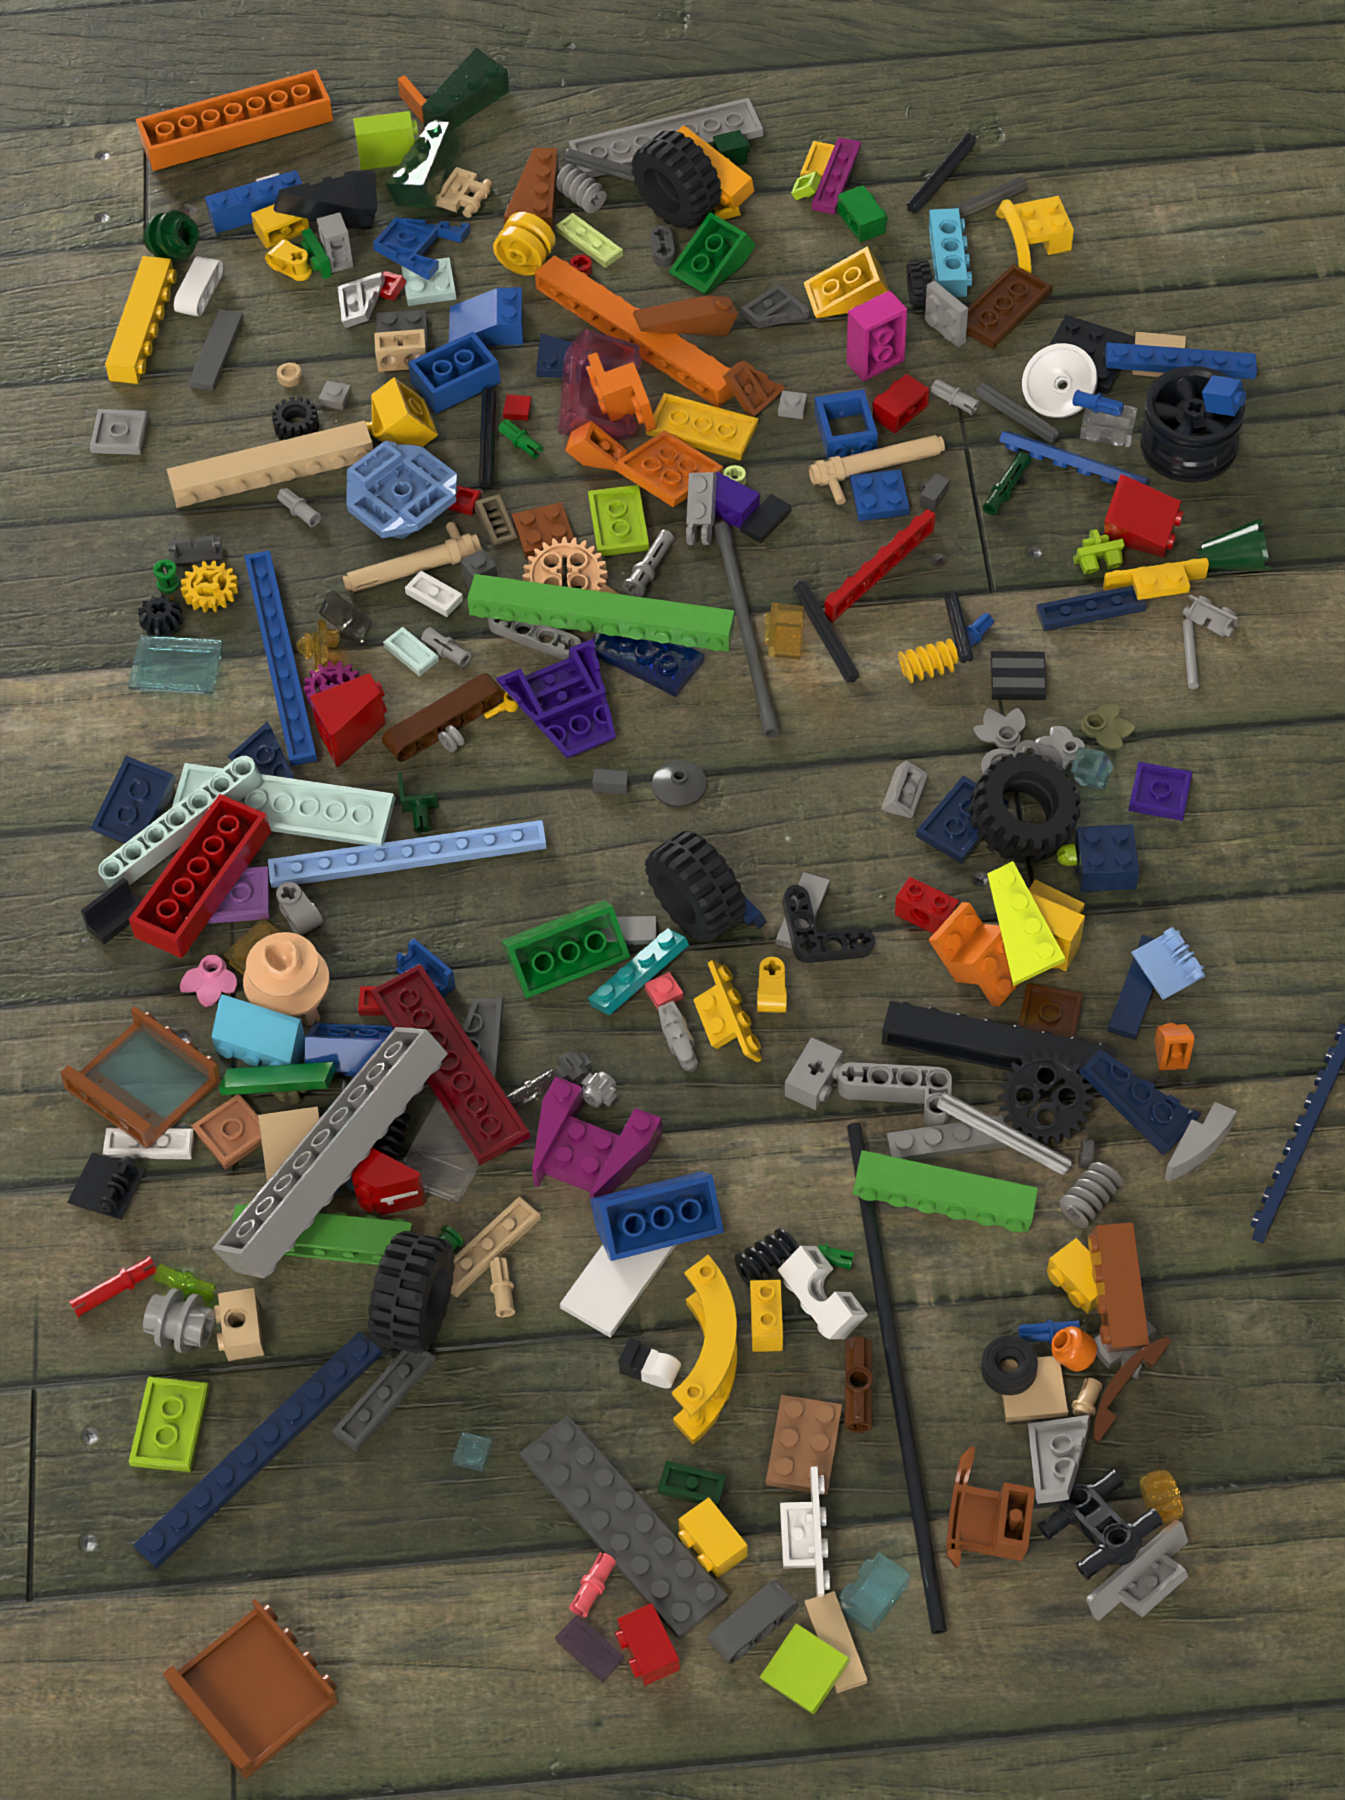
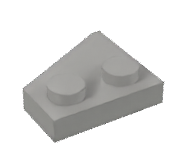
(359, 298)

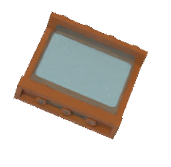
(144, 1079)

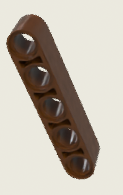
(453, 709)

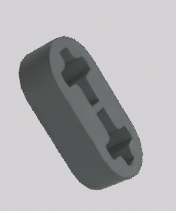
(666, 245)

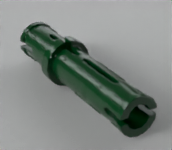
(995, 500)

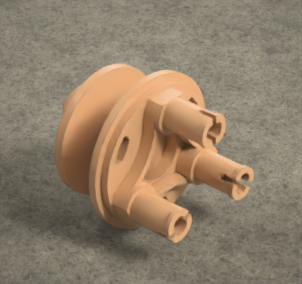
(286, 976)

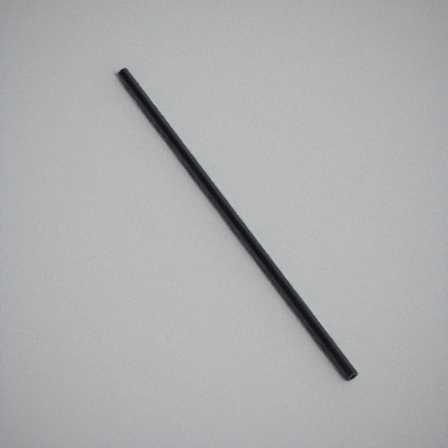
(899, 1399)

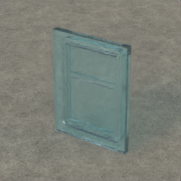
(175, 665)

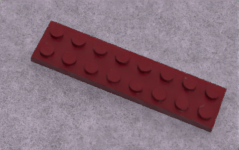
(463, 1081)

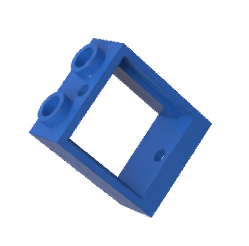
(839, 406)

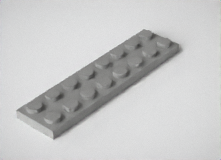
(622, 143)

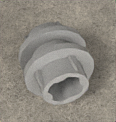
(181, 1321)

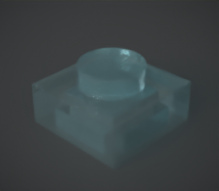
(472, 1451)

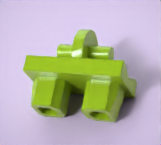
(1097, 548)

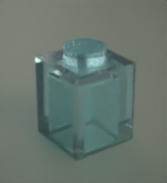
(1092, 768)

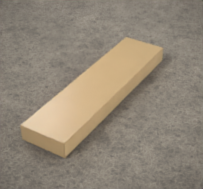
(492, 1243)

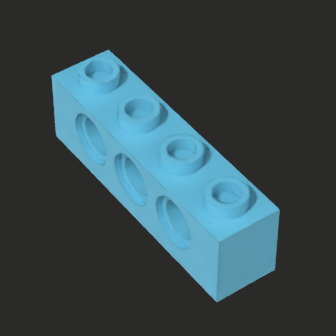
(948, 250)

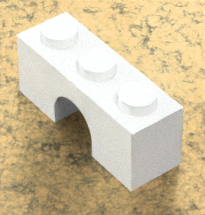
(805, 1276)

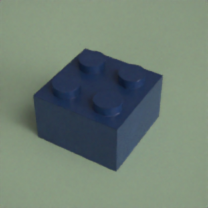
(1106, 858)

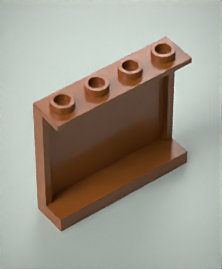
(253, 1689)

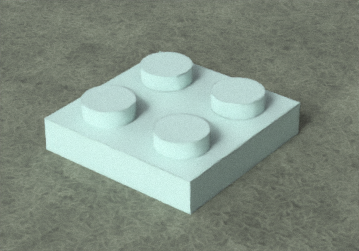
(425, 291)

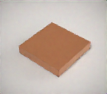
(229, 1131)

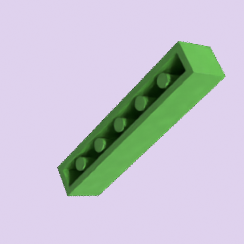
(945, 1191)
(344, 1237)

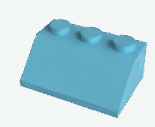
(257, 1034)

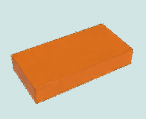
(411, 96)

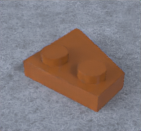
(751, 387)

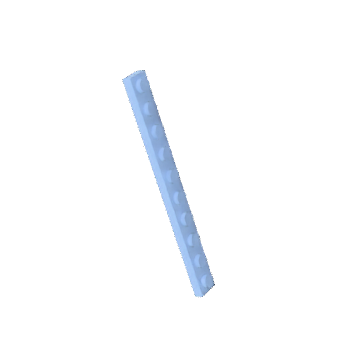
(407, 853)

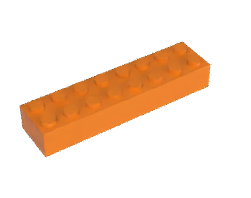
(234, 120)

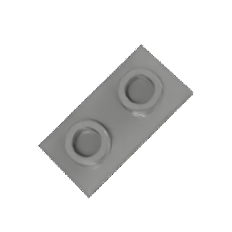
(1221, 619)

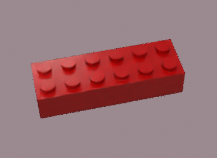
(200, 876)

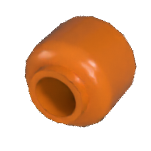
(1074, 1348)

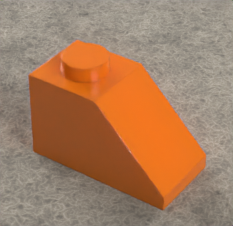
(594, 447)
(1173, 1046)

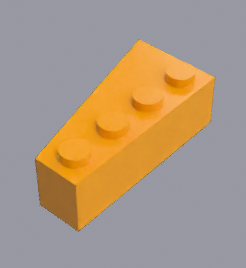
(735, 183)

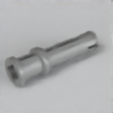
(639, 579)

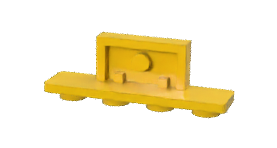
(1158, 579)
(723, 1014)

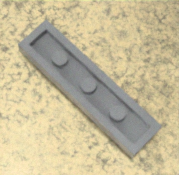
(940, 1141)

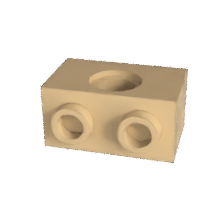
(244, 1340)

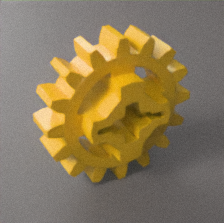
(209, 586)

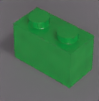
(862, 213)

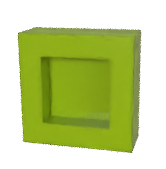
(806, 185)

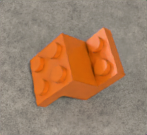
(620, 392)
(974, 953)

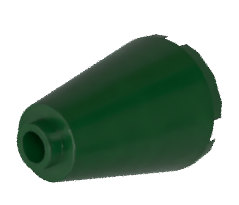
(1237, 549)

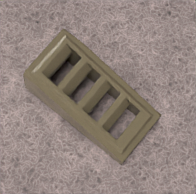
(491, 503)

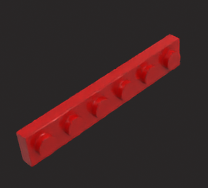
(875, 569)

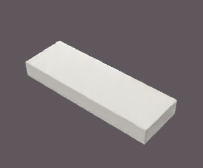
(173, 1144)

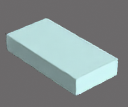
(411, 651)

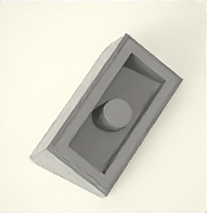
(904, 790)

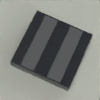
(1018, 675)

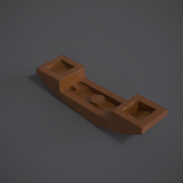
(1149, 1357)

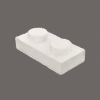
(433, 593)

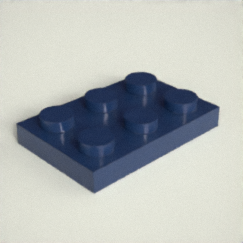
(132, 800)
(949, 824)

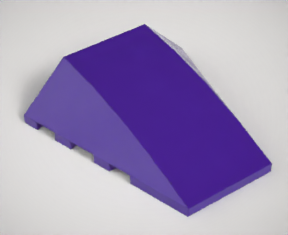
(566, 700)

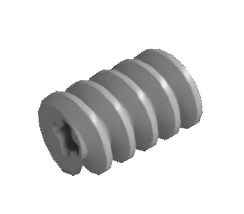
(580, 188)
(1090, 1194)

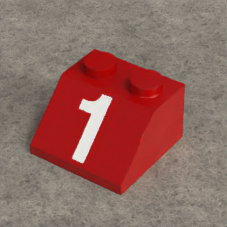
(387, 1185)

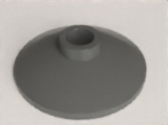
(679, 792)

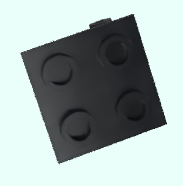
(107, 1185)

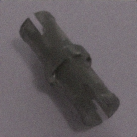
(531, 1089)

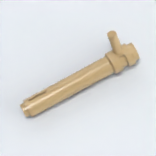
(837, 468)
(450, 552)

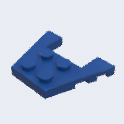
(409, 238)

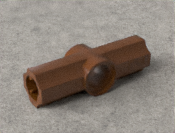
(858, 1400)

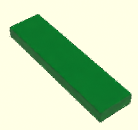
(277, 1078)

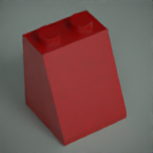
(1142, 517)
(349, 715)

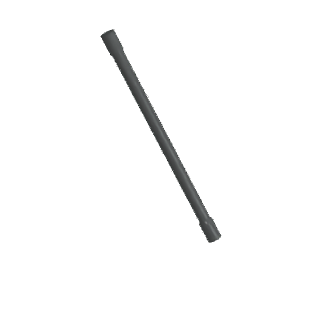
(767, 714)

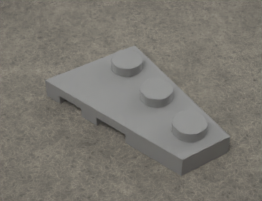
(1057, 1455)

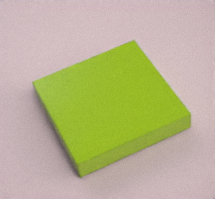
(805, 1669)

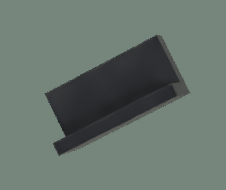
(110, 911)

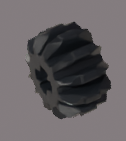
(160, 616)

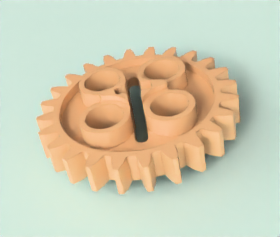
(590, 574)

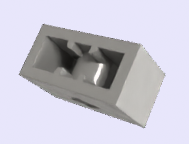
(813, 1074)

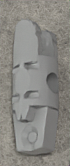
(678, 1035)

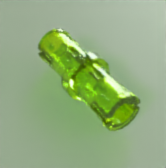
(184, 1282)

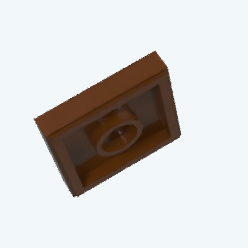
(1050, 1010)

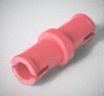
(592, 1584)

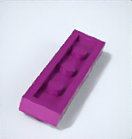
(836, 175)

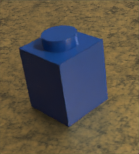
(1223, 395)

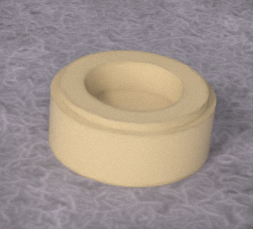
(289, 374)

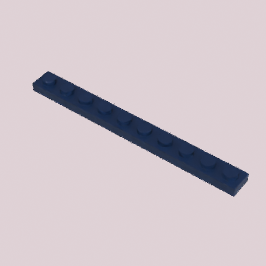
(1304, 1128)
(257, 1450)

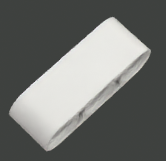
(198, 286)

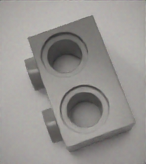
(335, 242)

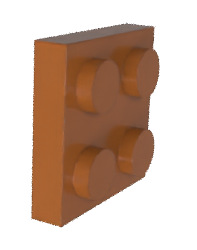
(541, 526)

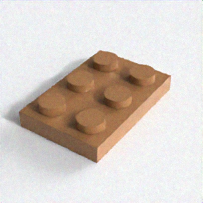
(803, 1439)

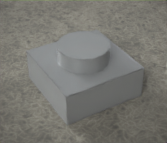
(334, 395)
(792, 404)

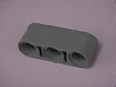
(753, 1622)

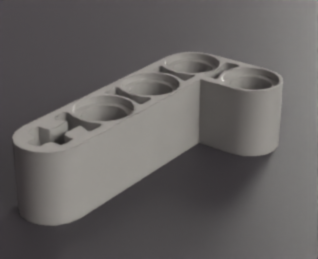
(851, 1086)

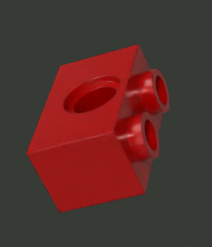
(924, 905)

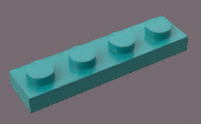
(638, 971)

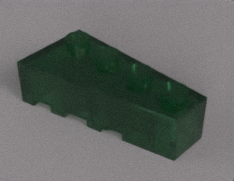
(467, 90)
(424, 167)

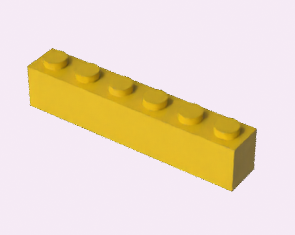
(140, 320)

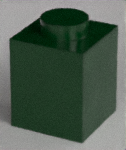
(732, 146)

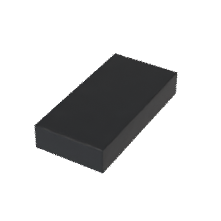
(765, 518)

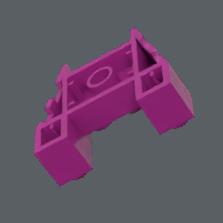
(586, 1153)

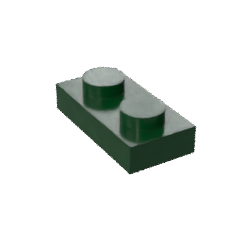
(691, 1483)

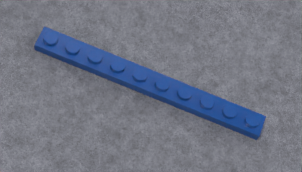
(280, 658)

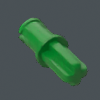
(520, 438)

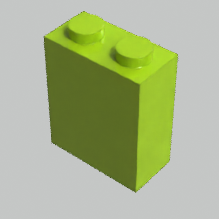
(384, 139)

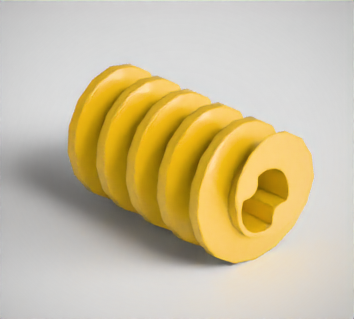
(928, 659)

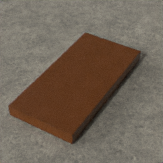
(1005, 305)

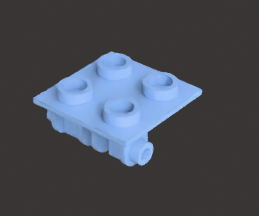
(1168, 963)

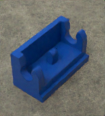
(438, 972)

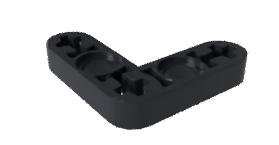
(818, 941)

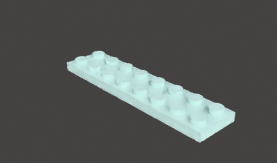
(308, 806)

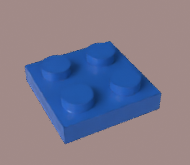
(879, 495)

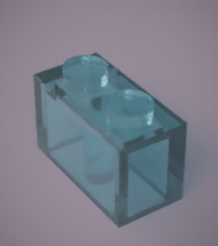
(874, 1592)

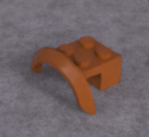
(988, 1519)

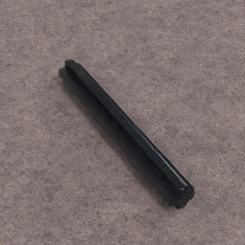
(941, 173)
(487, 436)
(826, 631)

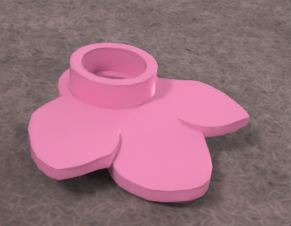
(209, 984)

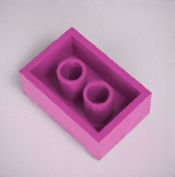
(876, 335)

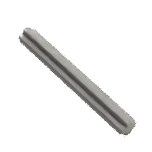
(1004, 1133)

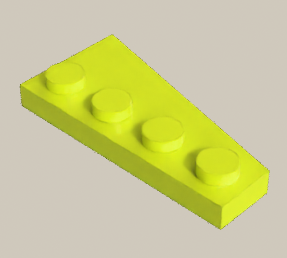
(1024, 931)

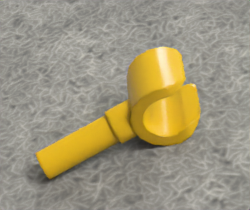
(508, 705)

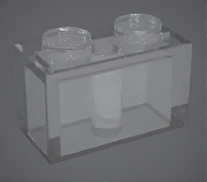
(1109, 428)

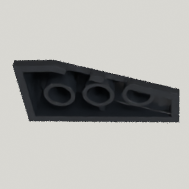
(349, 195)

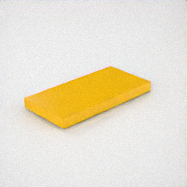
(704, 426)

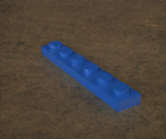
(1168, 358)
(1064, 458)

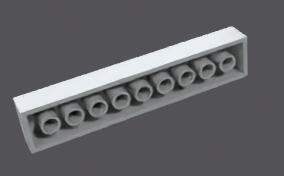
(330, 1152)

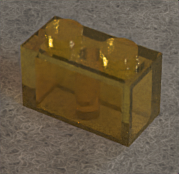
(784, 631)

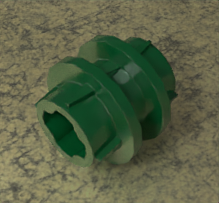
(171, 235)

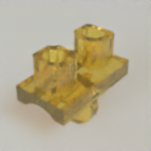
(318, 643)

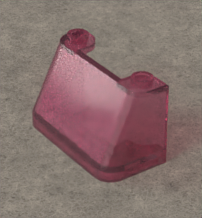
(578, 399)

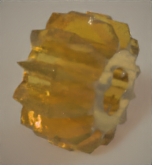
(1162, 1494)

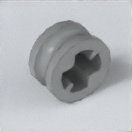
(451, 738)

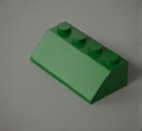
(565, 949)

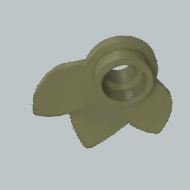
(1109, 727)

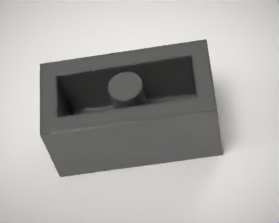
(934, 492)
(610, 781)

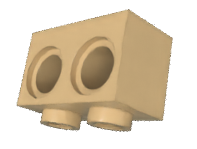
(398, 348)

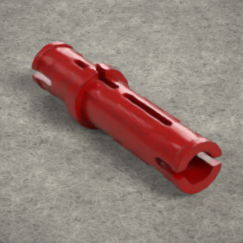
(125, 1279)

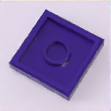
(1160, 791)

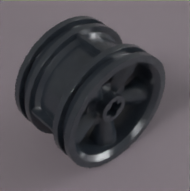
(1177, 452)

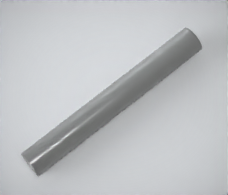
(1190, 654)

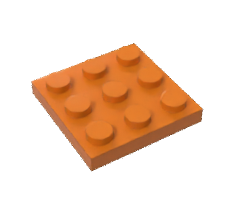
(664, 467)

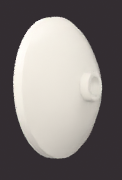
(1049, 370)

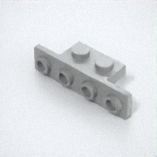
(1146, 1578)

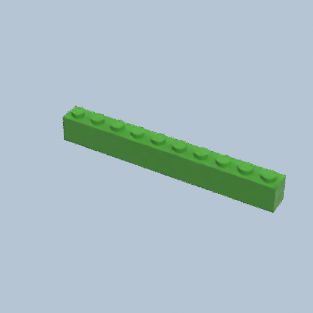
(601, 612)

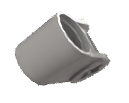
(297, 908)

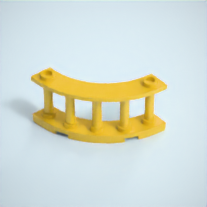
(714, 1374)

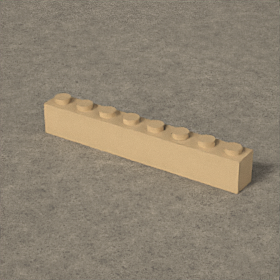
(269, 464)

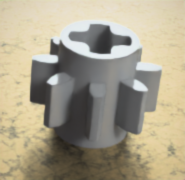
(599, 1089)

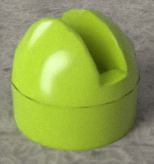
(1067, 855)

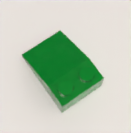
(712, 254)

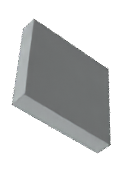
(119, 431)

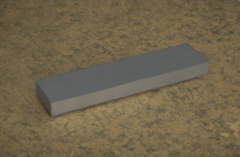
(216, 350)
(382, 1398)

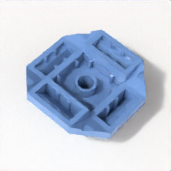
(399, 489)

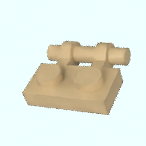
(457, 189)

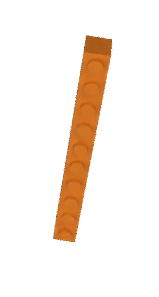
(615, 318)

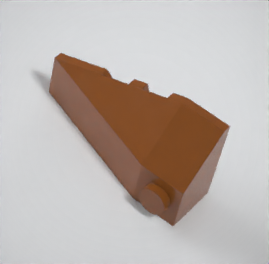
(689, 316)

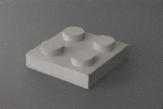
(946, 314)

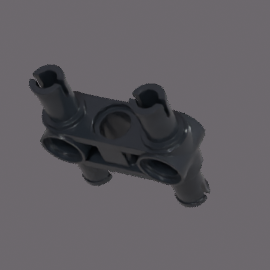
(1100, 1524)

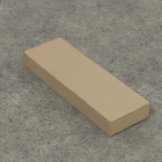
(832, 1628)

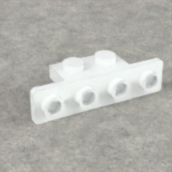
(802, 1534)

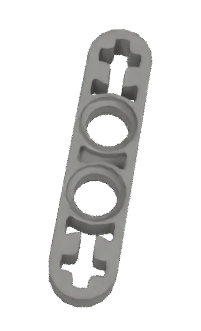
(532, 638)

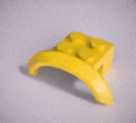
(1036, 223)

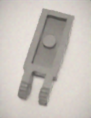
(701, 506)

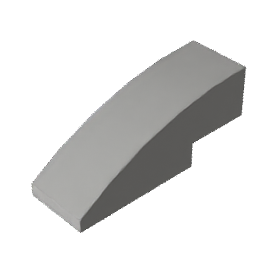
(1200, 1141)

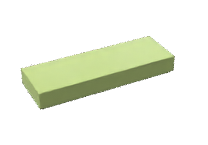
(589, 240)

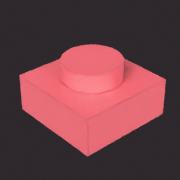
(663, 990)

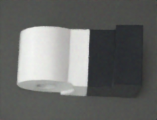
(648, 1364)

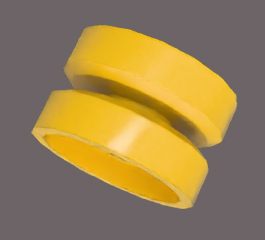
(524, 243)

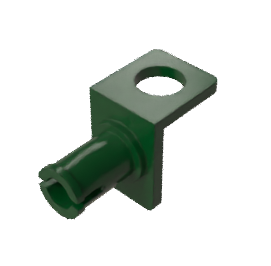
(419, 806)

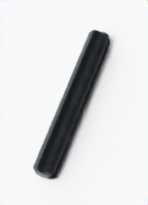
(958, 627)

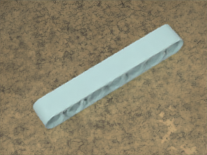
(166, 825)

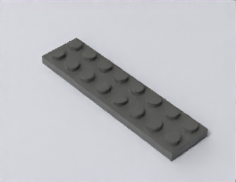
(623, 1527)

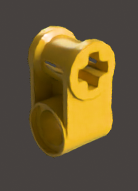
(289, 260)
(771, 988)

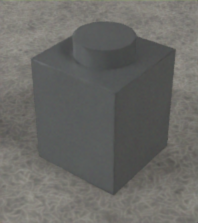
(479, 564)

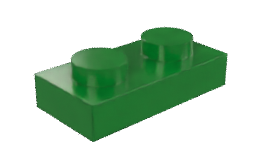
(318, 257)

